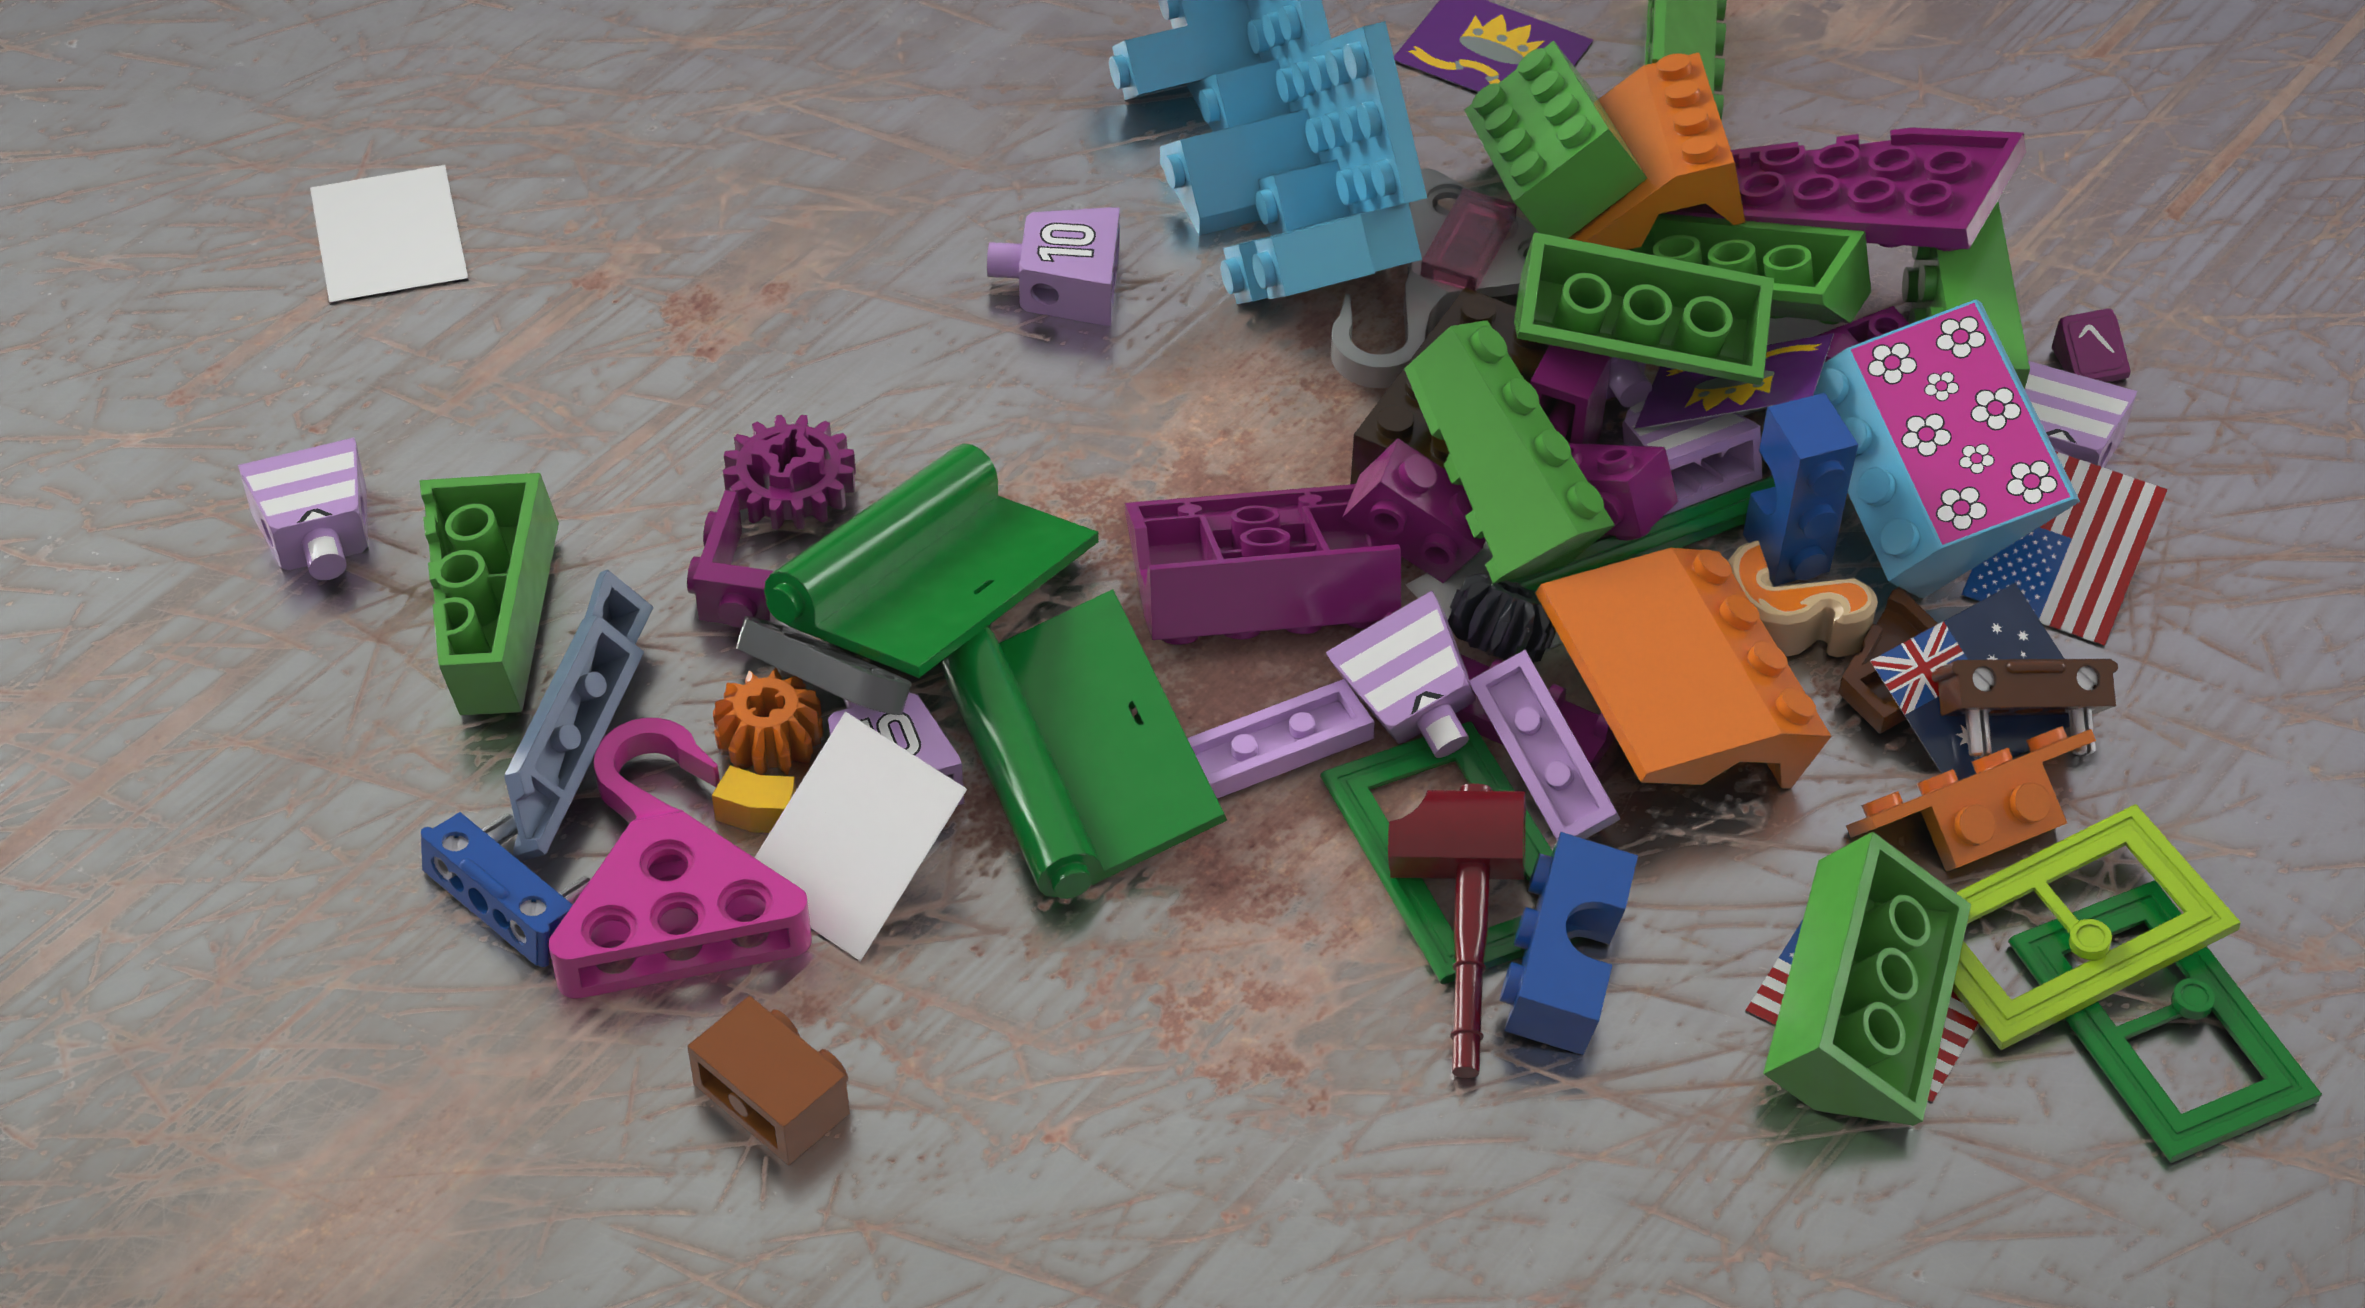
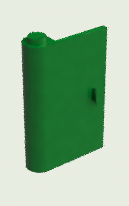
(924, 566)
(1065, 754)

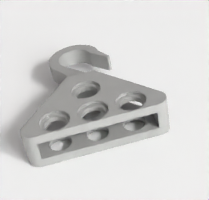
(1425, 298)

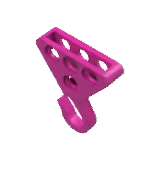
(668, 881)

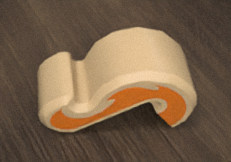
(1806, 612)

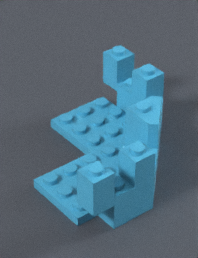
(1300, 138)

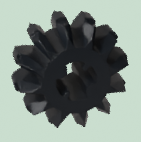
(1500, 618)

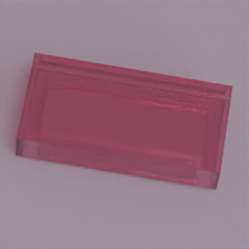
(1468, 240)

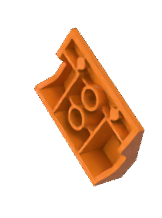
(1679, 143)
(1684, 668)

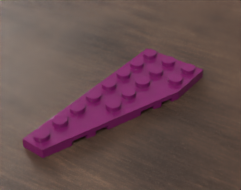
(1902, 191)

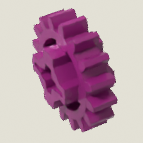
(790, 471)

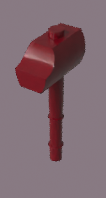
(1469, 839)

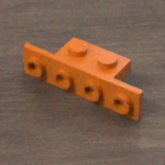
(1986, 811)

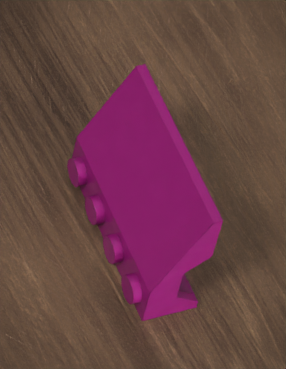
(1258, 564)

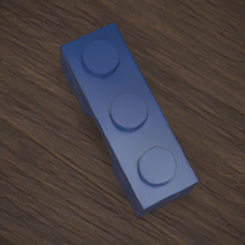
(1812, 471)
(1556, 988)

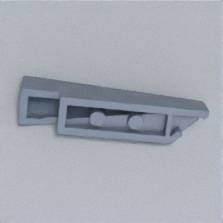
(575, 713)

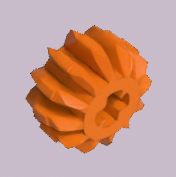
(768, 722)

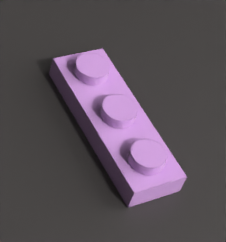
(1282, 738)
(1544, 748)

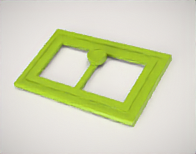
(2107, 972)

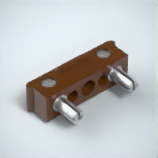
(2025, 688)

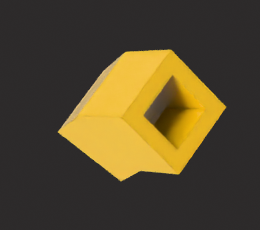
(751, 799)

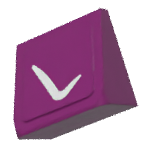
(2092, 346)

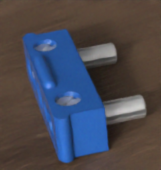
(495, 883)

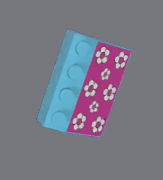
(1945, 447)

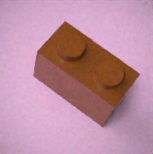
(770, 1078)

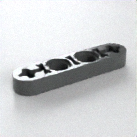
(824, 665)

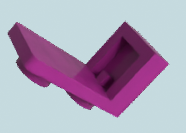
(725, 590)

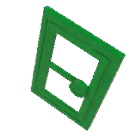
(1350, 790)
(2206, 989)

